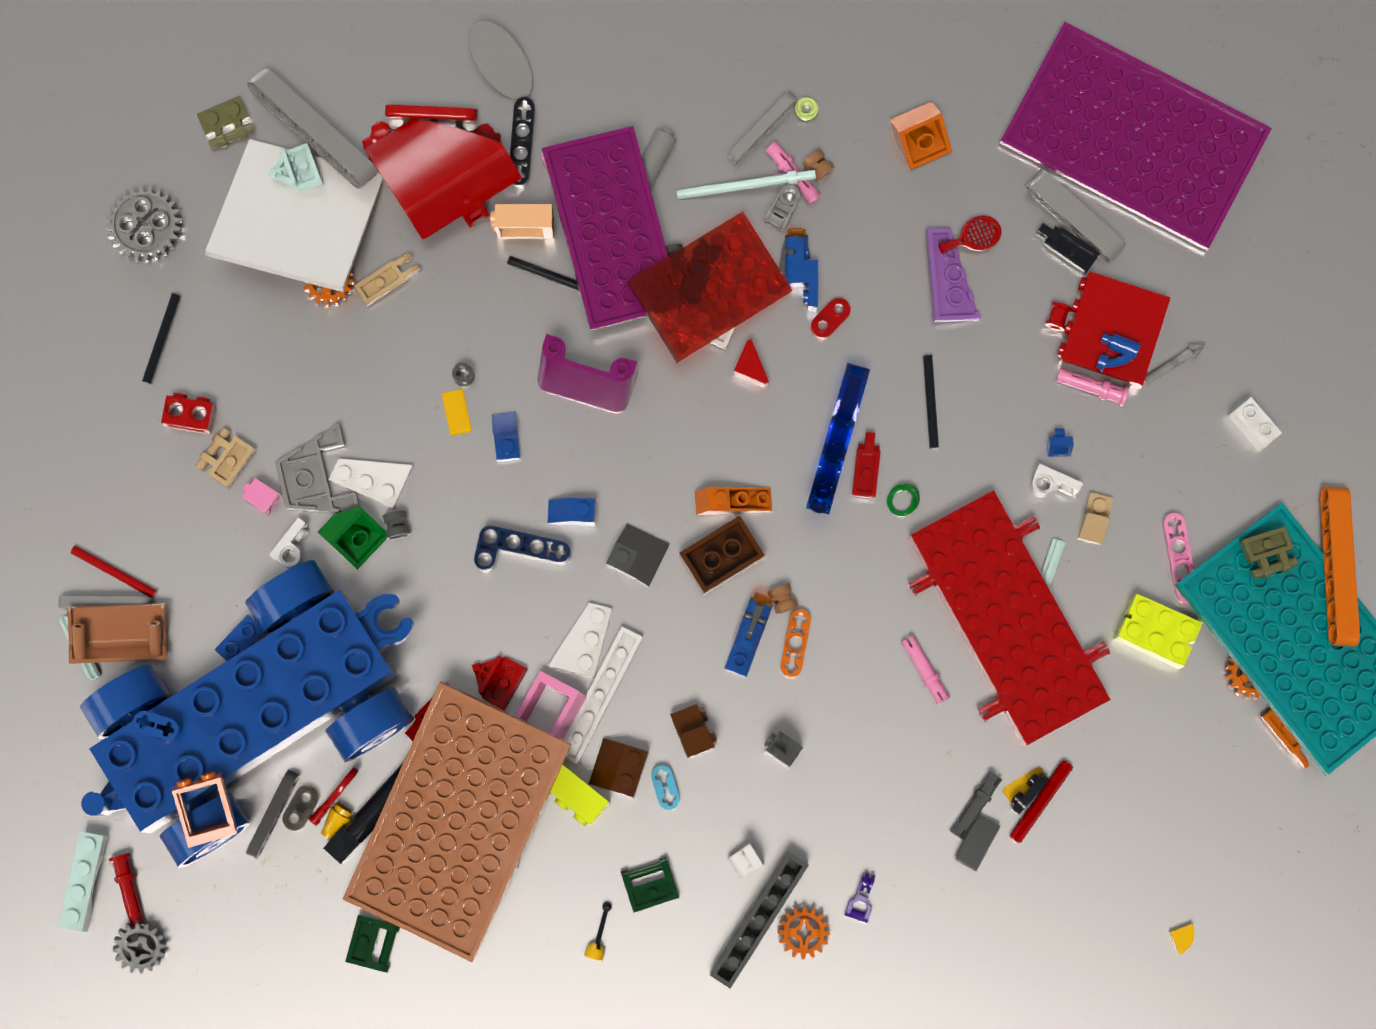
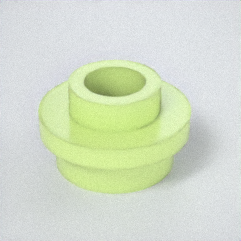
(806, 101)

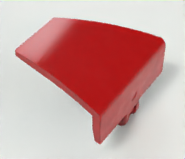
(441, 173)

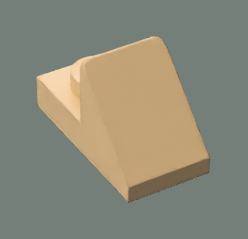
(1095, 518)

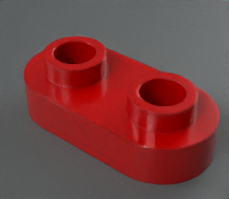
(831, 318)

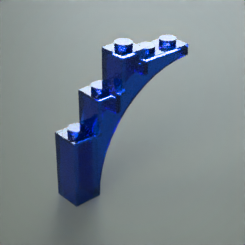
(838, 439)

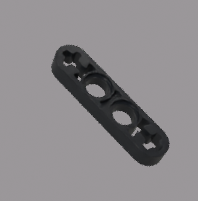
(522, 142)

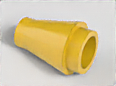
(336, 819)

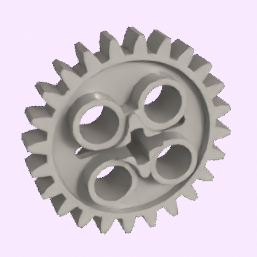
(128, 211)

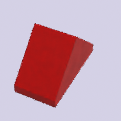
(750, 366)

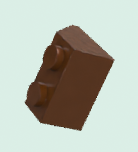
(618, 768)

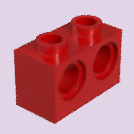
(187, 419)

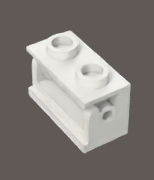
(1255, 424)

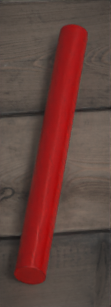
(113, 571)

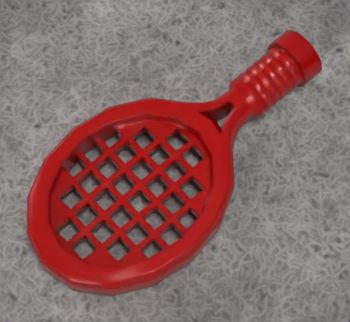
(944, 247)
(316, 818)

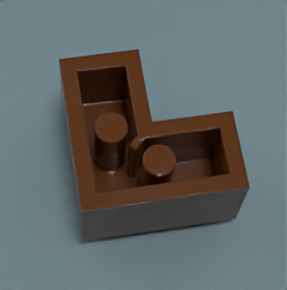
(693, 732)

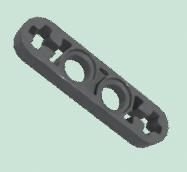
(272, 814)

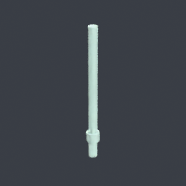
(792, 177)

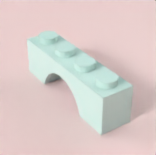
(85, 866)

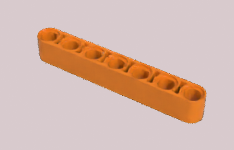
(1339, 566)

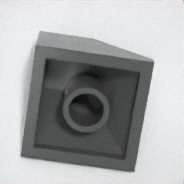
(637, 555)

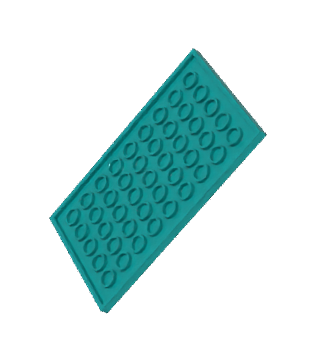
(1282, 642)

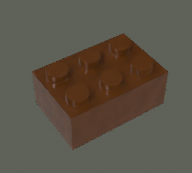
(722, 555)

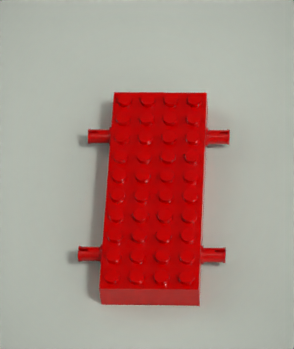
(1008, 618)

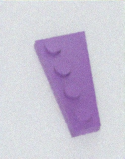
(949, 288)

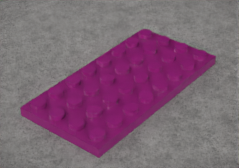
(606, 220)

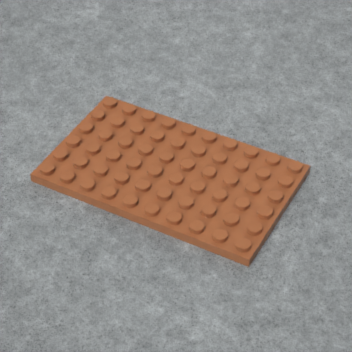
(457, 821)

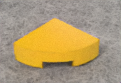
(1183, 938)

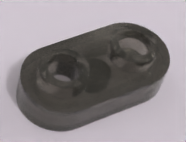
(301, 808)

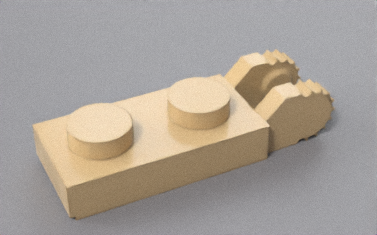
(385, 279)

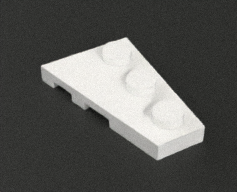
(372, 479)

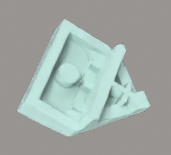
(297, 169)

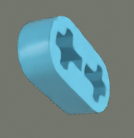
(671, 786)

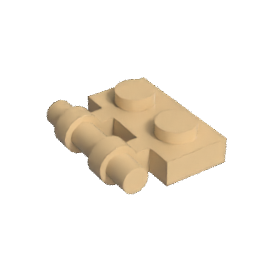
(231, 460)

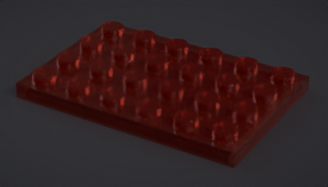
(709, 287)

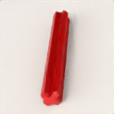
(1041, 801)

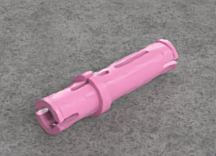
(786, 164)
(925, 669)

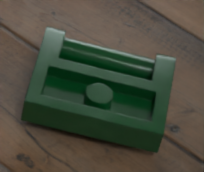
(653, 892)
(364, 943)

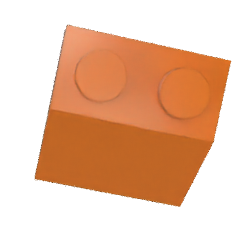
(921, 135)

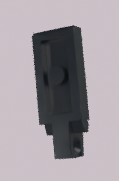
(1068, 247)

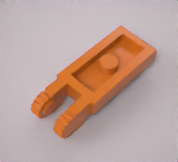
(1284, 737)

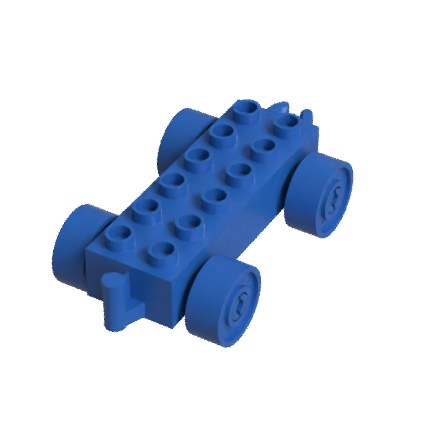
(303, 673)

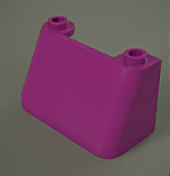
(583, 383)

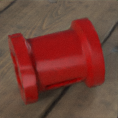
(1058, 316)

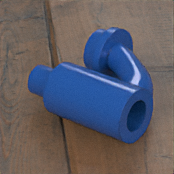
(1121, 345)

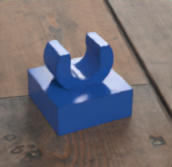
(1059, 444)

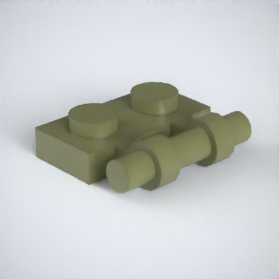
(222, 117)
(1267, 545)

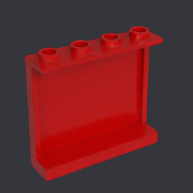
(1113, 308)

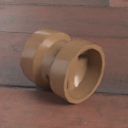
(818, 163)
(782, 598)

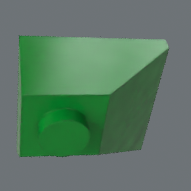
(353, 535)

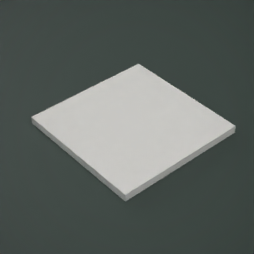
(290, 231)

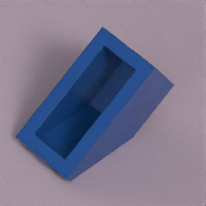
(572, 511)

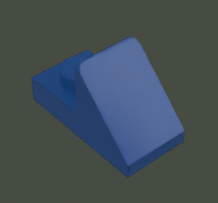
(505, 436)

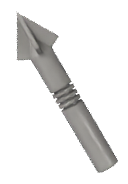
(1192, 351)

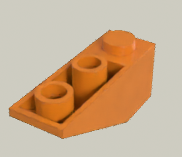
(732, 500)

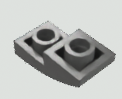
(977, 843)

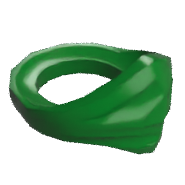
(901, 488)

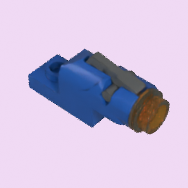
(797, 268)
(749, 634)

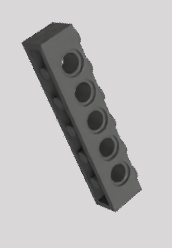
(759, 920)

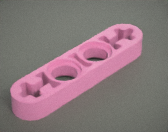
(1174, 558)

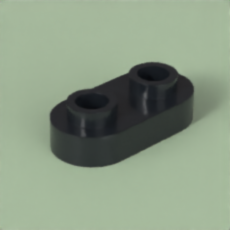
(1022, 800)

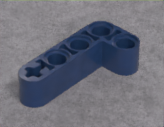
(522, 550)

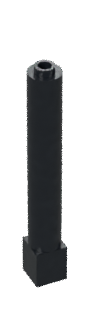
(351, 836)

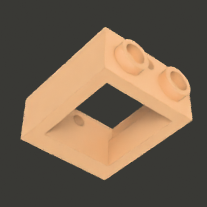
(523, 220)

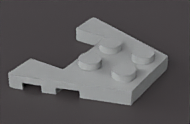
(305, 479)

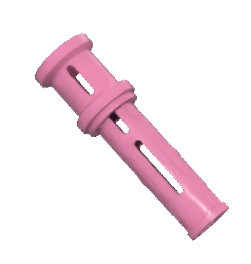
(1103, 389)

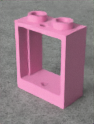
(570, 710)

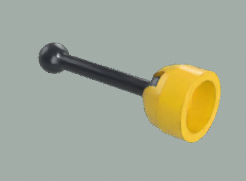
(595, 950)

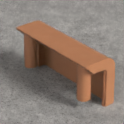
(117, 633)

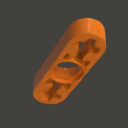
(804, 627)

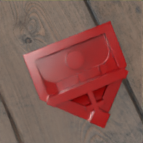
(498, 680)

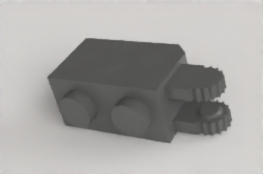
(782, 749)

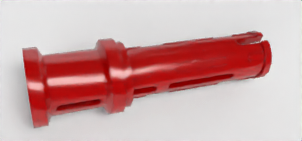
(125, 878)

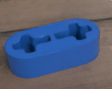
(158, 720)

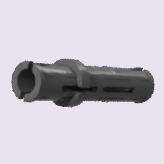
(978, 802)

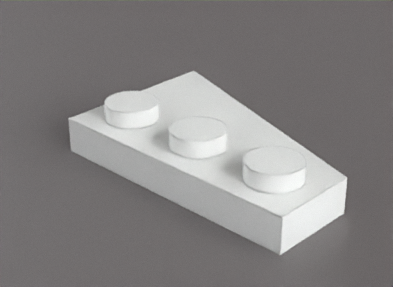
(584, 642)

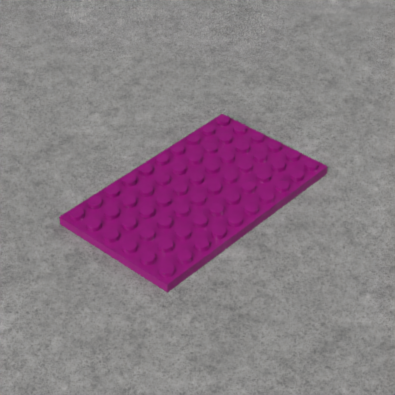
(1135, 136)

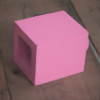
(260, 496)

